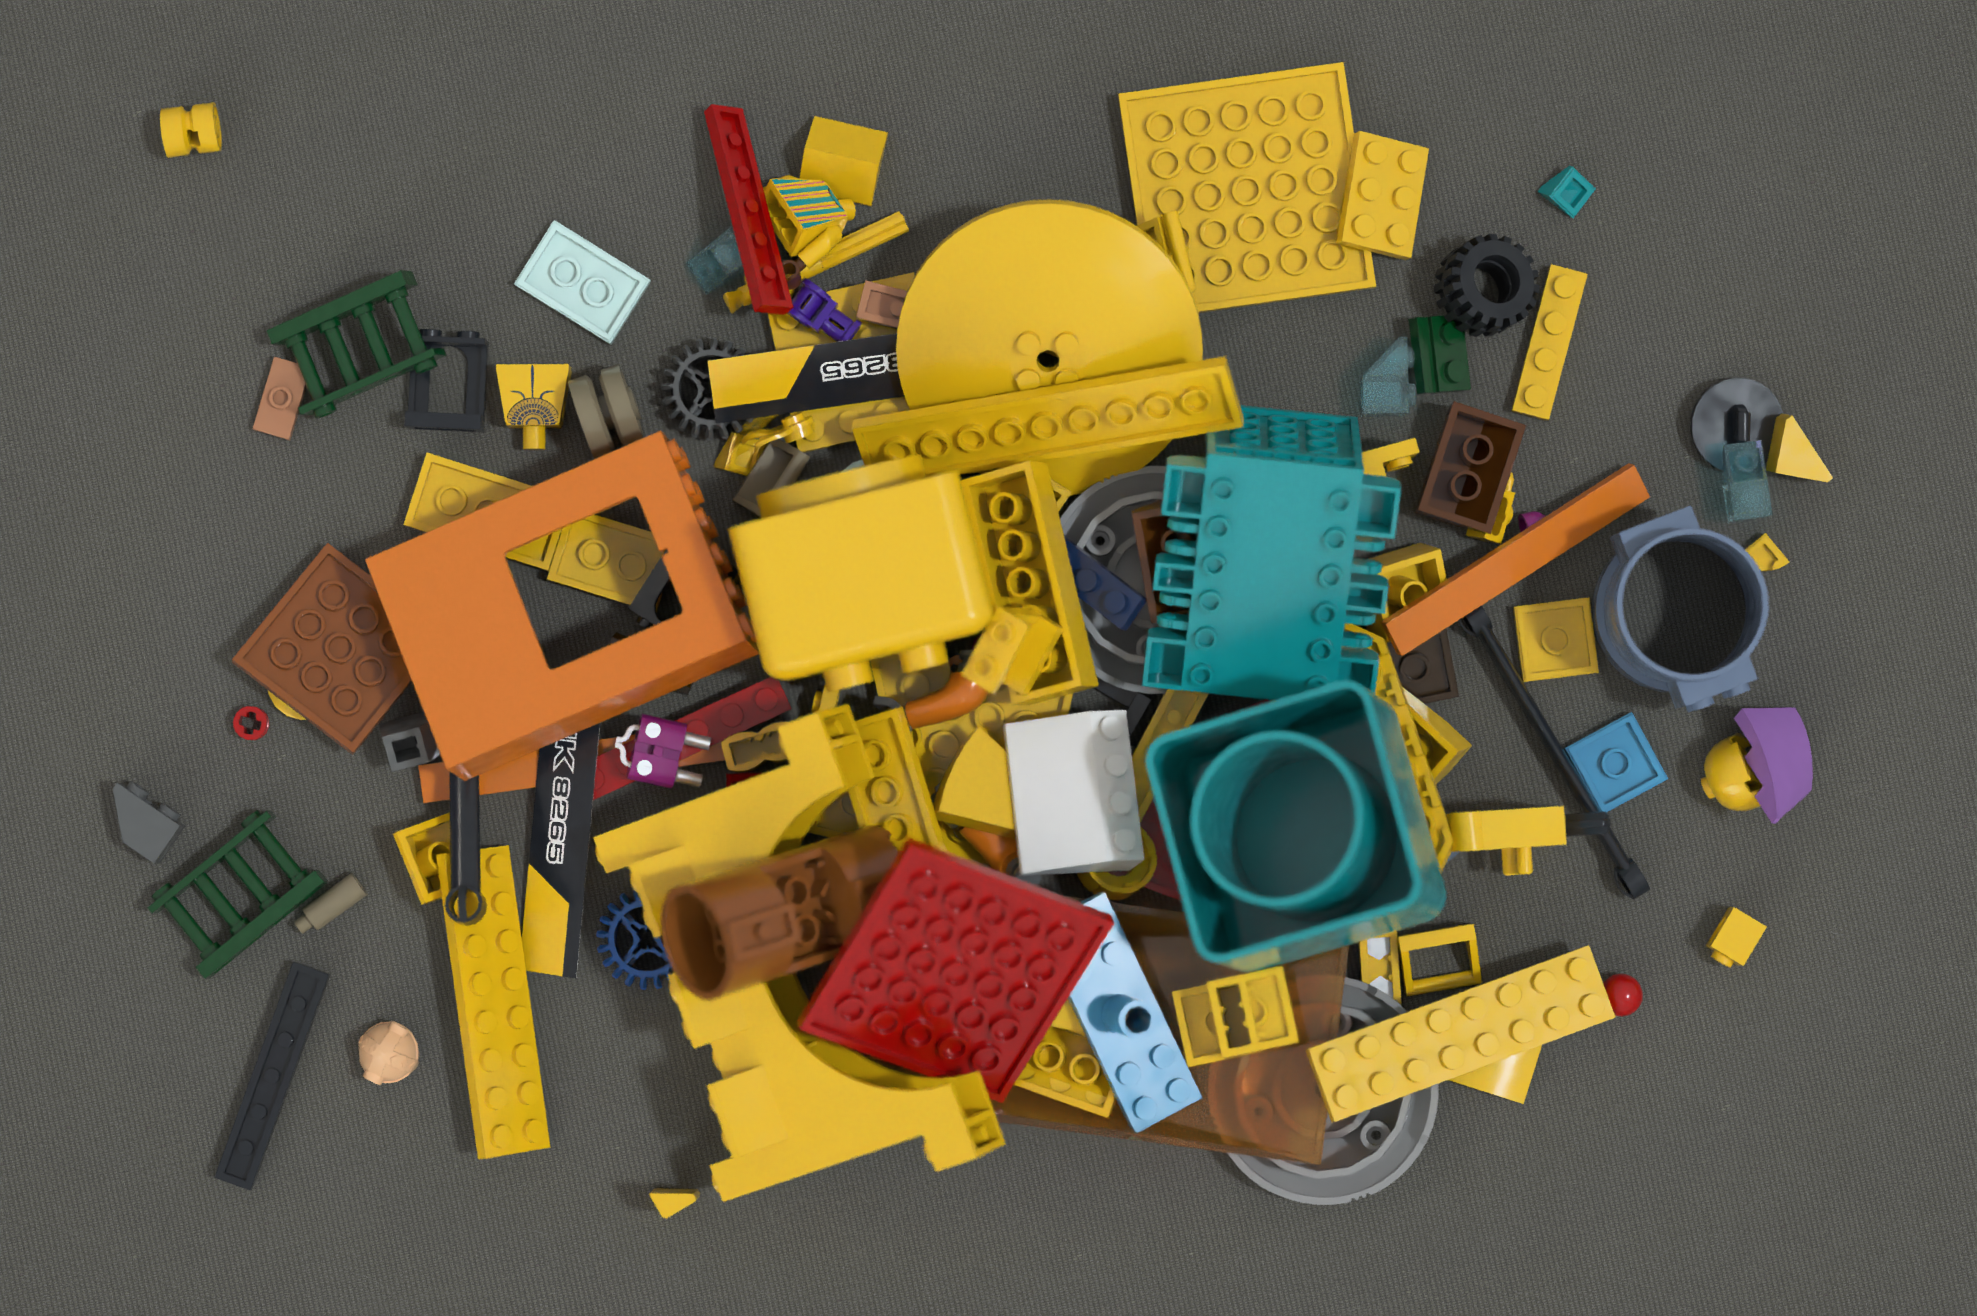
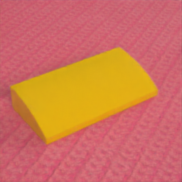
(1068, 1072)

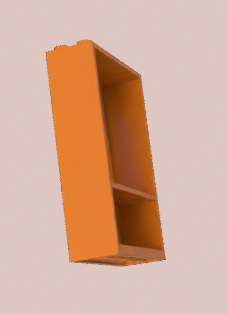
(475, 644)

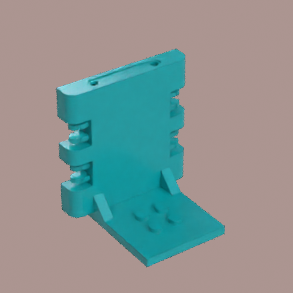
(1271, 559)

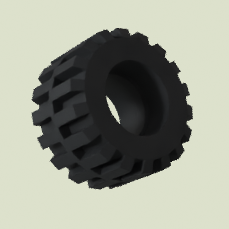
(1509, 270)

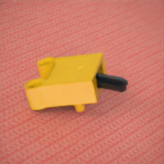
(1519, 830)

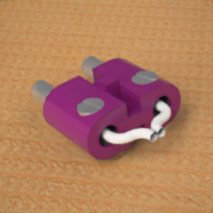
(658, 752)

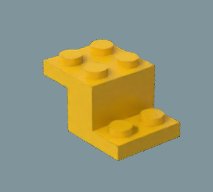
(1235, 1016)

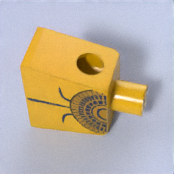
(534, 399)

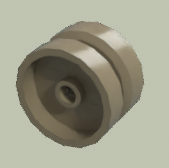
(609, 411)

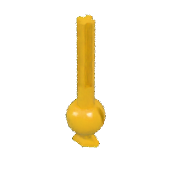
(847, 248)

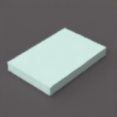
(582, 282)

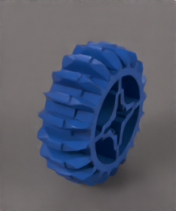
(625, 963)

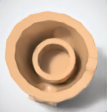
(388, 1052)

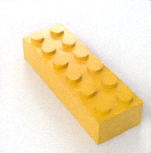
(1030, 568)

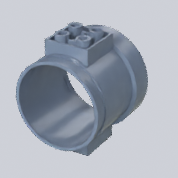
(1686, 690)

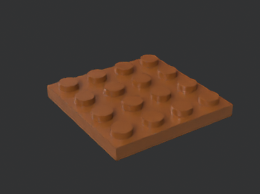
(330, 651)

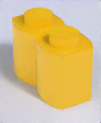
(751, 750)

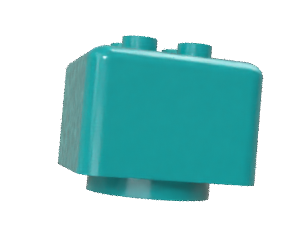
(1295, 827)

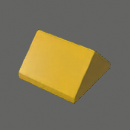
(844, 158)
(419, 850)

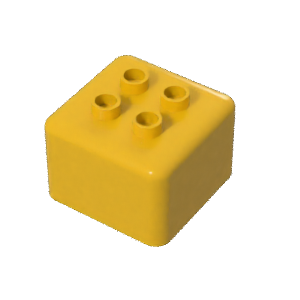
(861, 572)

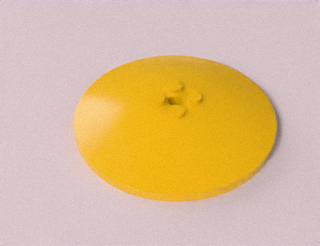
(1040, 282)

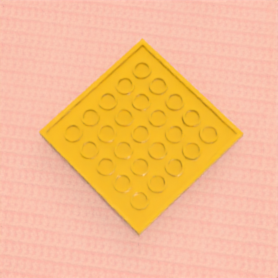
(1254, 181)

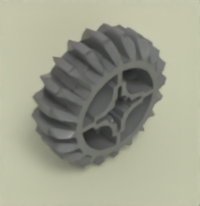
(686, 368)

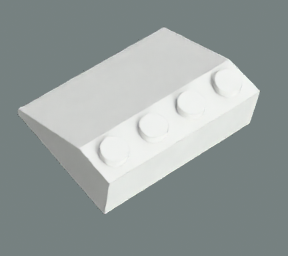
(1073, 793)

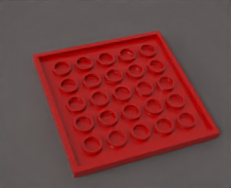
(955, 969)

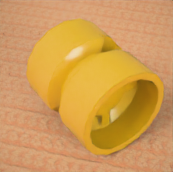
(190, 130)

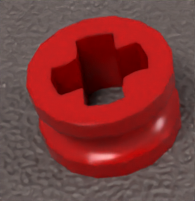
(260, 716)

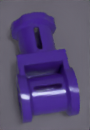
(820, 311)

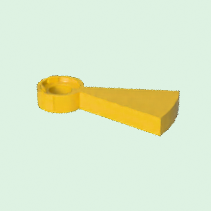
(979, 797)

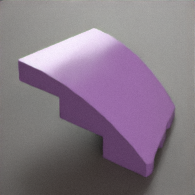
(1778, 757)

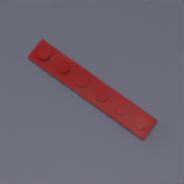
(748, 209)
(718, 720)

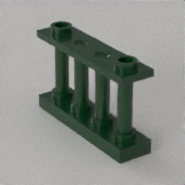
(327, 320)
(272, 906)

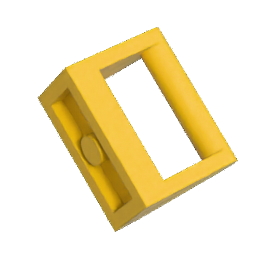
(1435, 938)

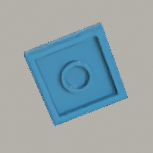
(1616, 763)

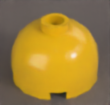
(1730, 776)

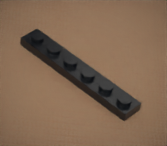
(272, 1075)

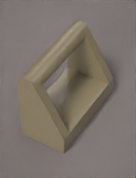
(775, 468)

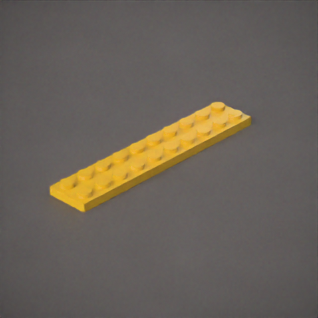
(1057, 420)

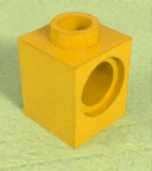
(1735, 937)

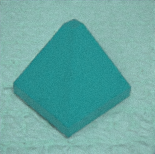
(1567, 191)

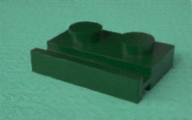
(1439, 355)

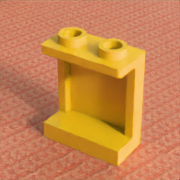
(1012, 650)

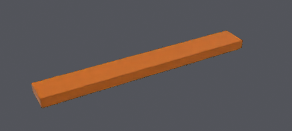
(1515, 559)
(523, 772)

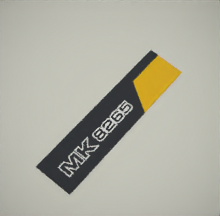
(805, 378)
(559, 853)

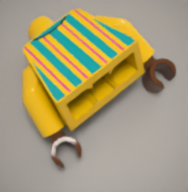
(806, 220)

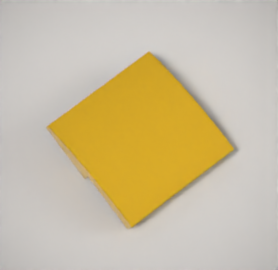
(1504, 1078)

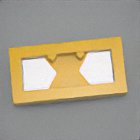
(1381, 964)

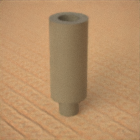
(331, 903)

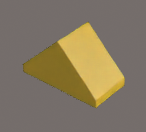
(1793, 453)

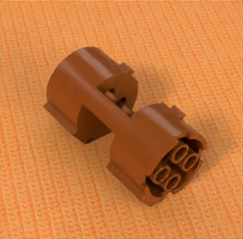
(772, 912)

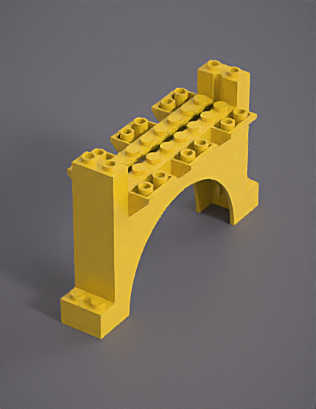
(786, 1094)

